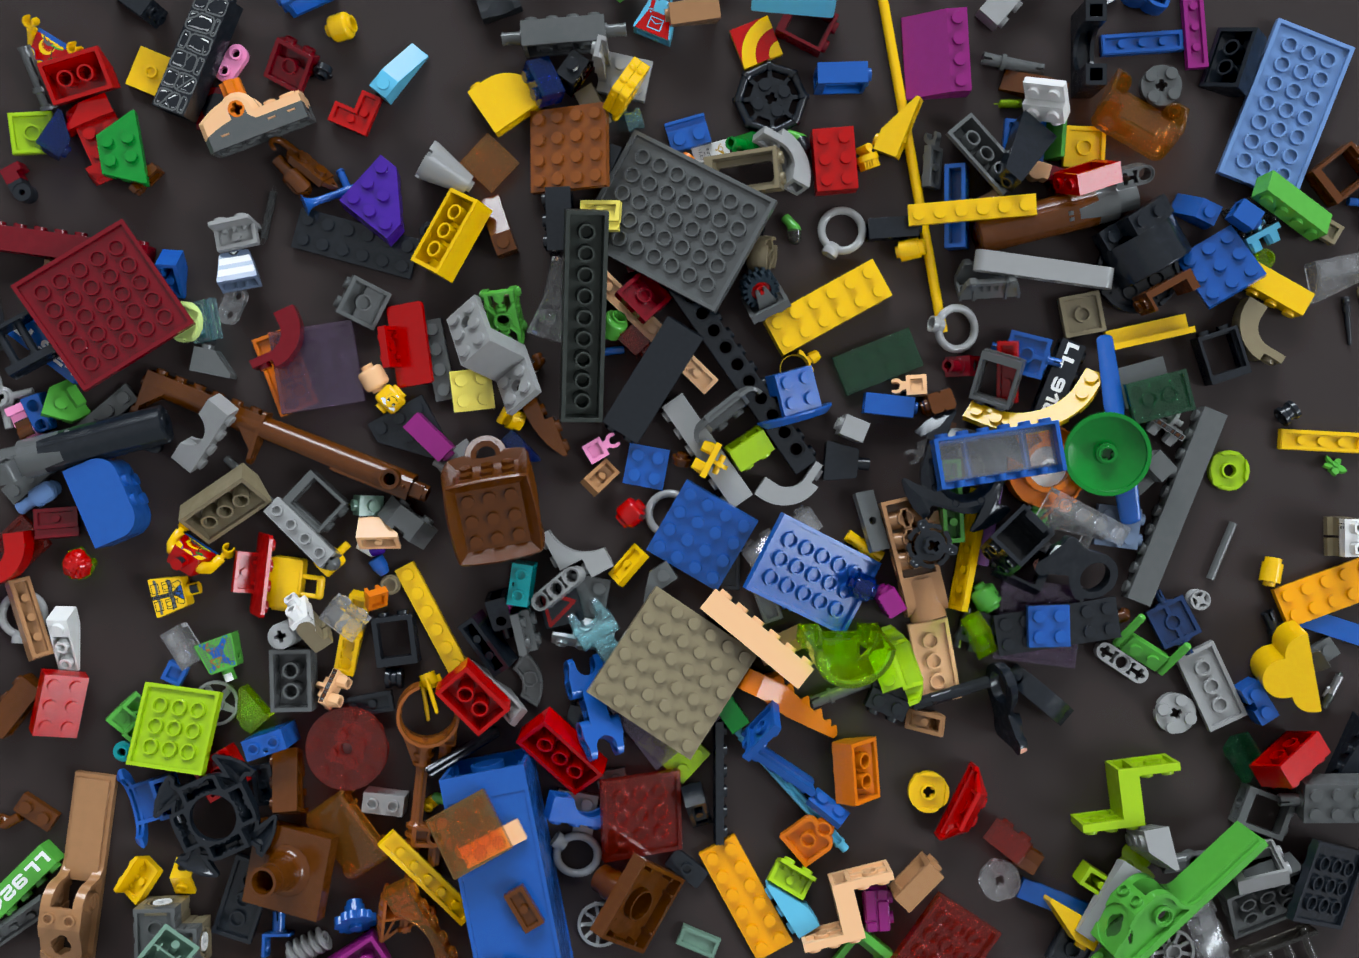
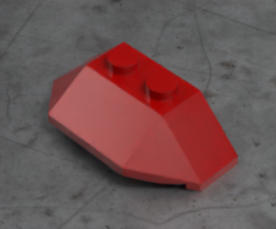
(964, 805)

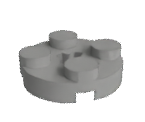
(1163, 709)

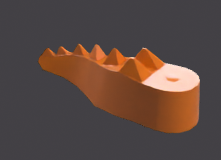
(772, 687)

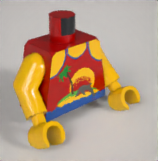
(44, 44)
(192, 555)

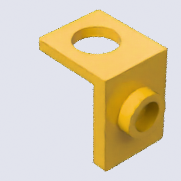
(182, 881)

